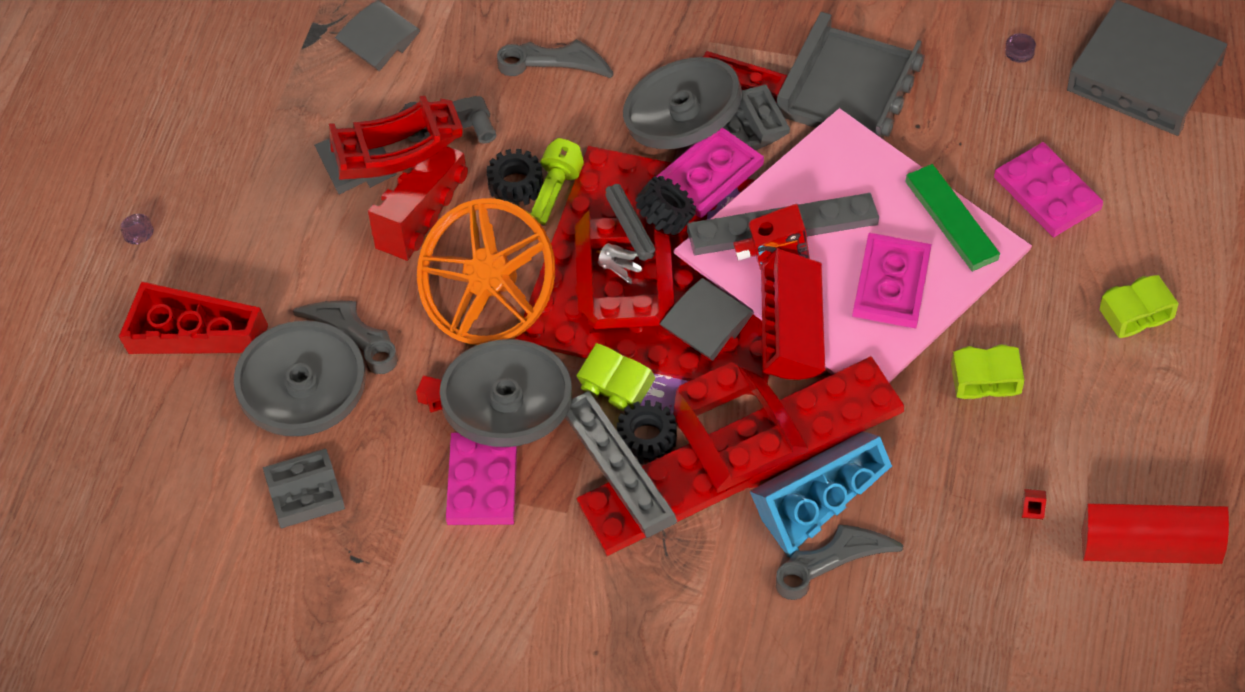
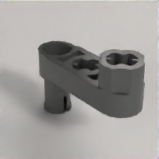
(471, 112)

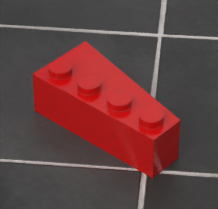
(416, 202)
(188, 323)

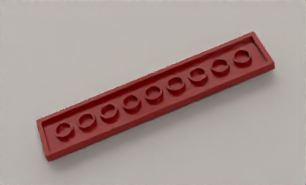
(822, 414)

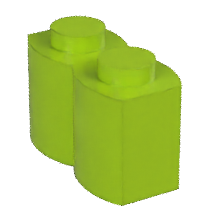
(1138, 306)
(987, 372)
(615, 377)

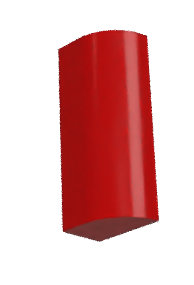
(792, 316)
(1155, 533)

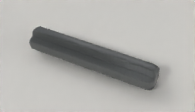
(630, 222)

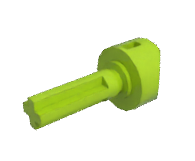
(559, 169)

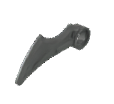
(574, 55)
(344, 317)
(847, 545)

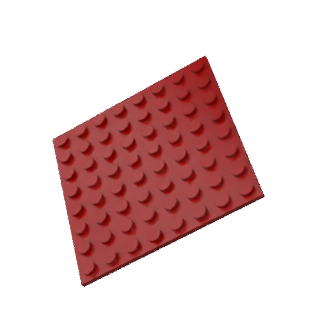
(568, 332)

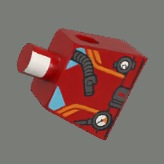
(775, 230)

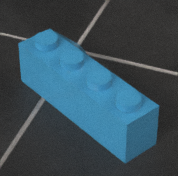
(814, 491)

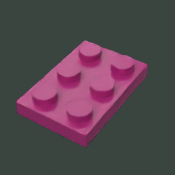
(713, 169)
(1048, 189)
(892, 280)
(480, 483)

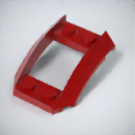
(352, 144)
(621, 311)
(749, 456)

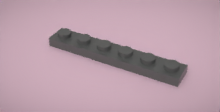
(818, 219)
(619, 465)

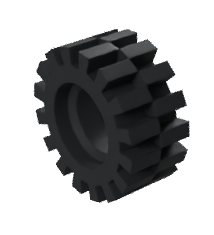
(513, 164)
(665, 205)
(649, 416)

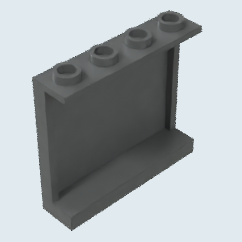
(1146, 67)
(848, 74)

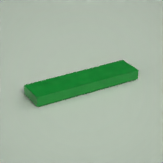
(952, 217)

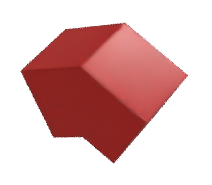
(429, 393)
(1035, 497)

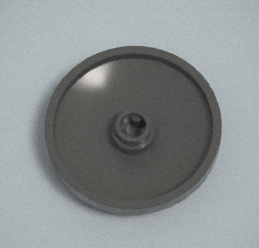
(682, 103)
(299, 378)
(506, 393)

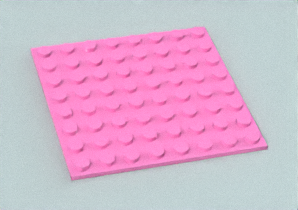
(846, 161)

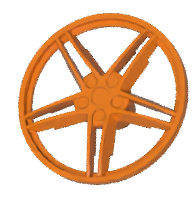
(486, 272)

